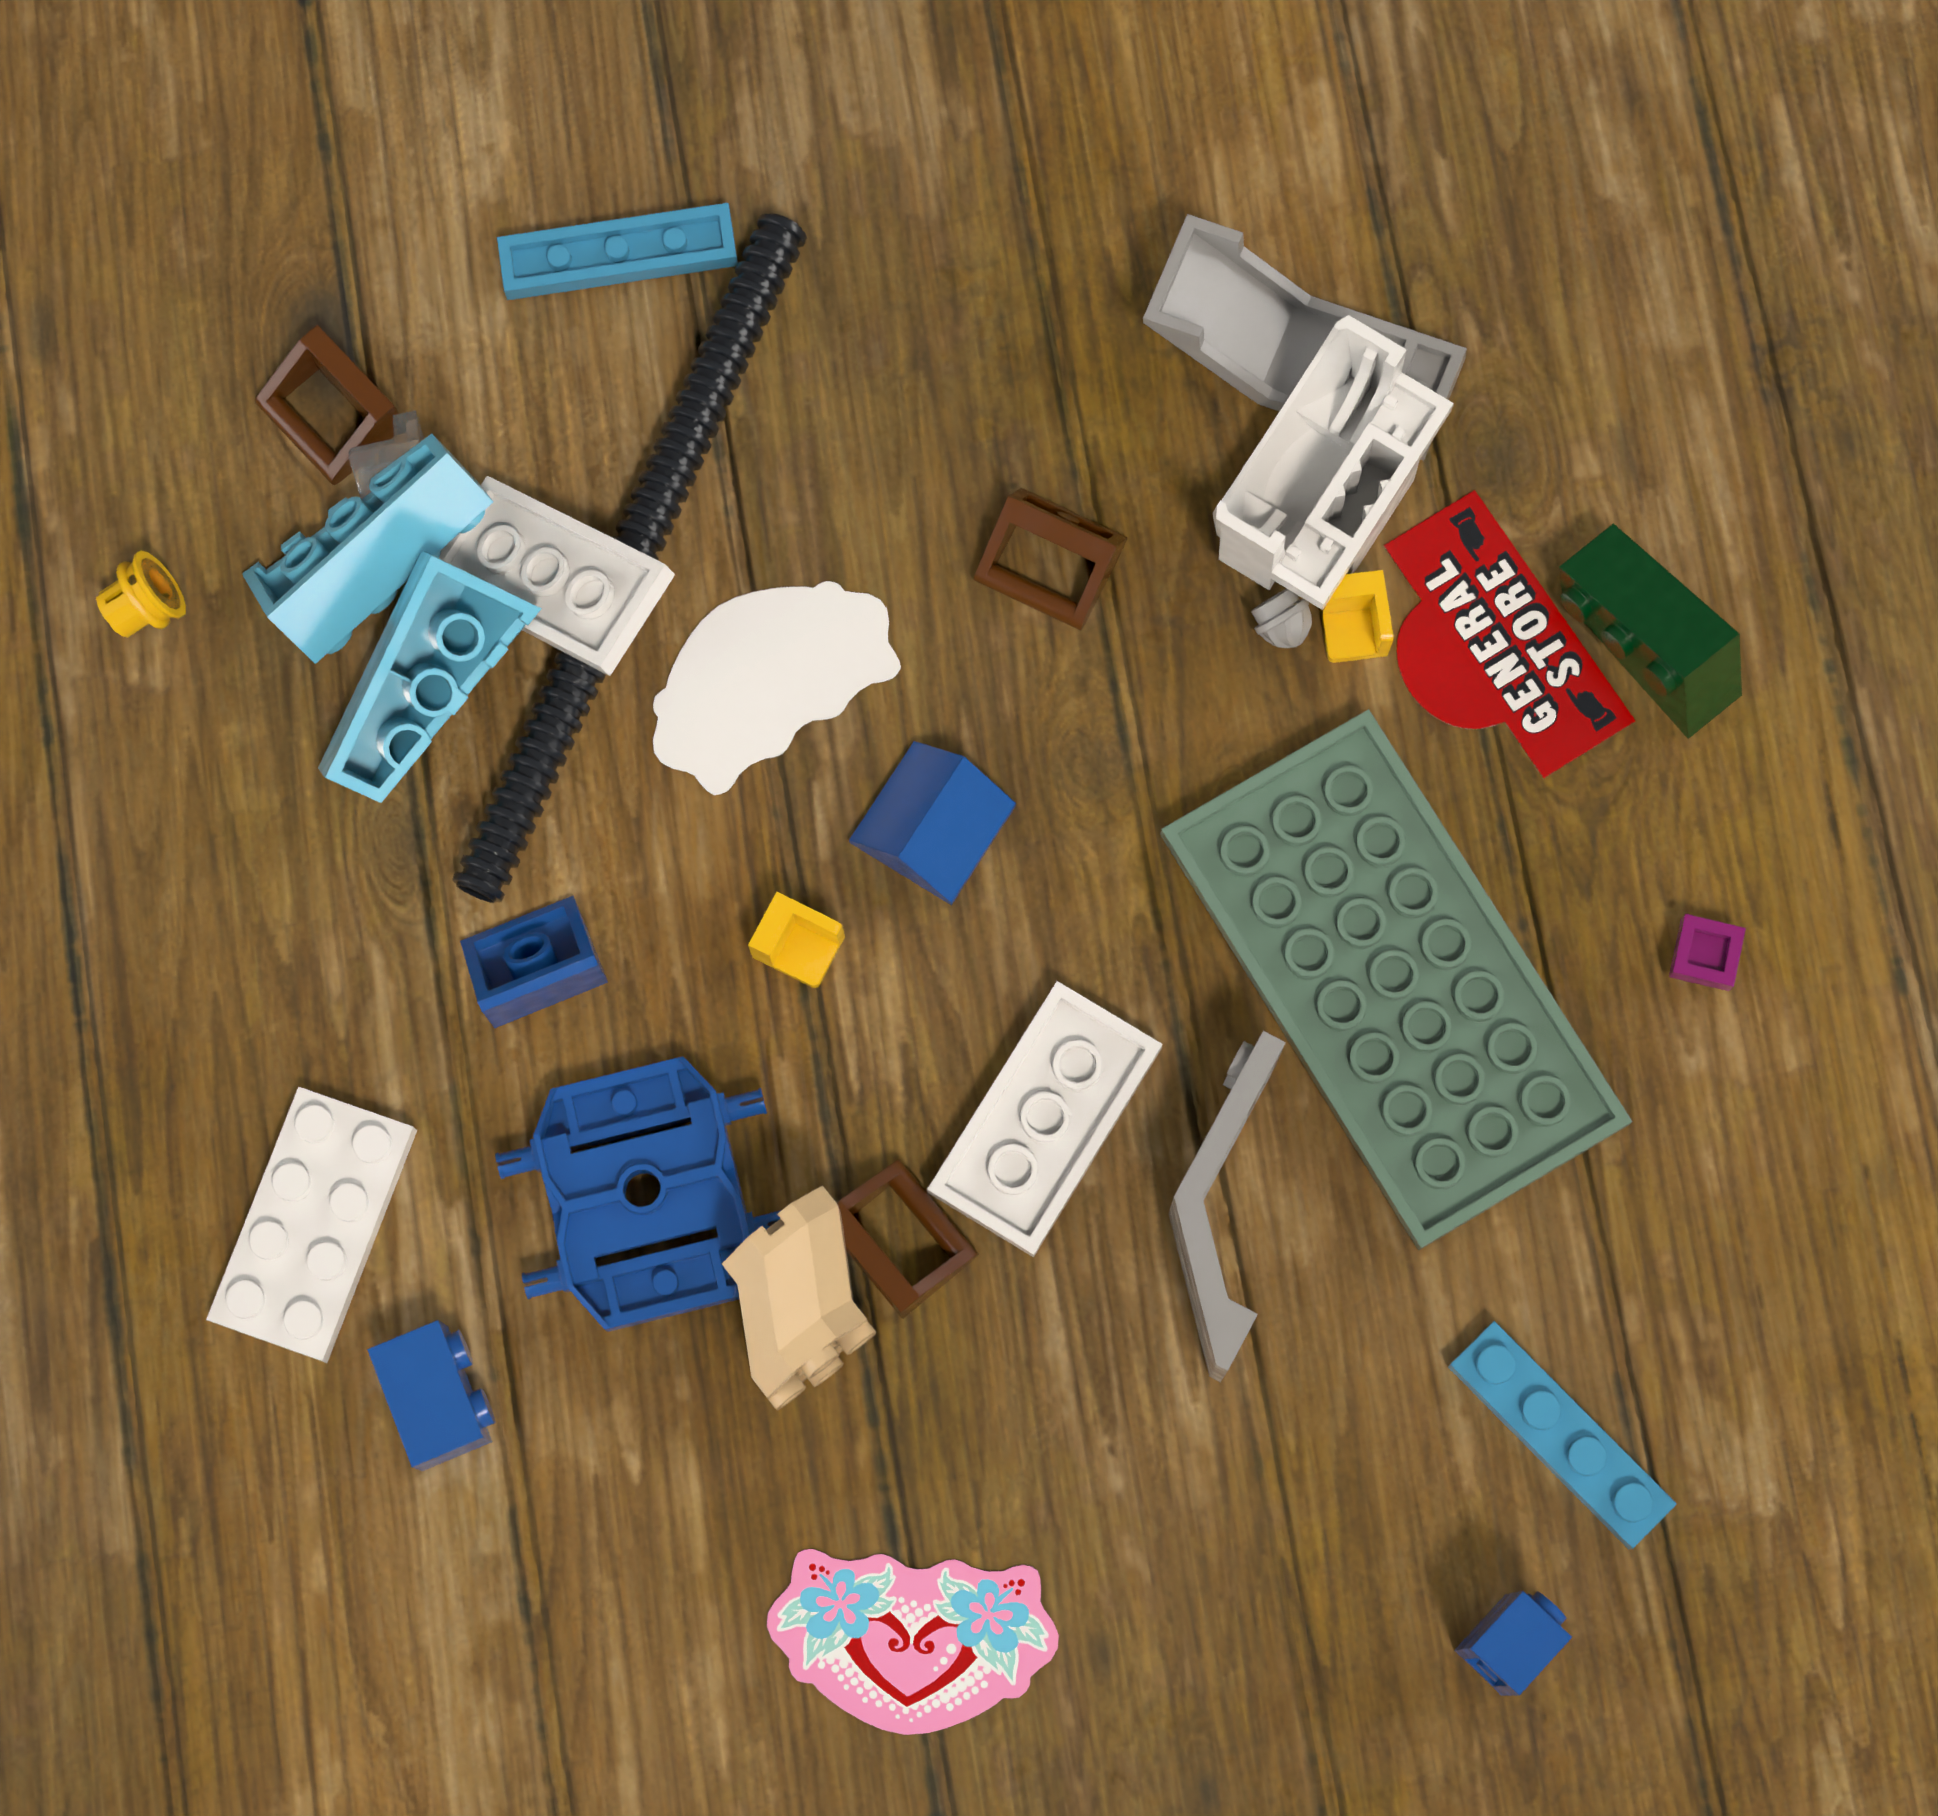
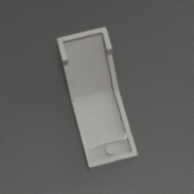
(1261, 326)
(1219, 1320)

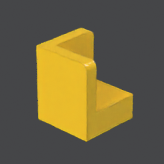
(1358, 618)
(796, 940)

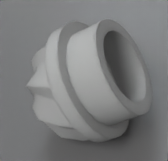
(1283, 619)

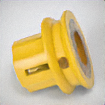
(141, 596)

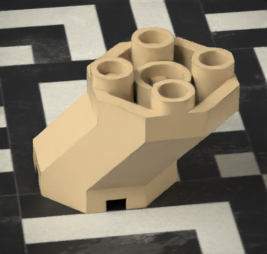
(797, 1298)

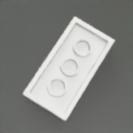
(585, 582)
(1045, 1119)
(312, 1224)

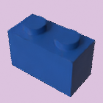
(432, 1394)
(1515, 1641)

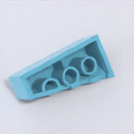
(367, 548)
(422, 669)

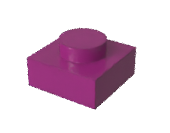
(1707, 952)

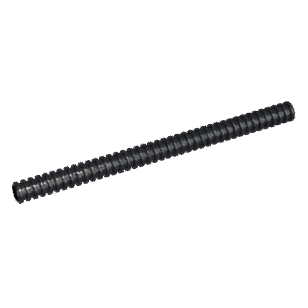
(646, 523)

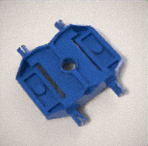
(590, 1186)

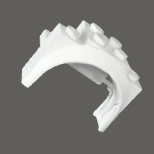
(1329, 466)

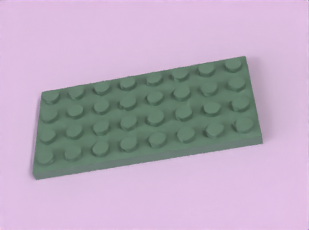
(1395, 979)

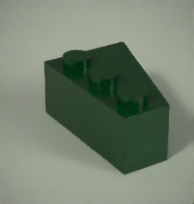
(1654, 628)

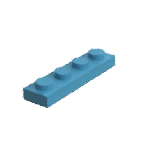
(617, 251)
(1562, 1435)

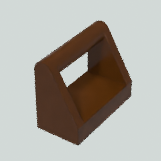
(314, 353)
(1060, 528)
(873, 1260)

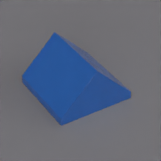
(934, 820)
(532, 962)

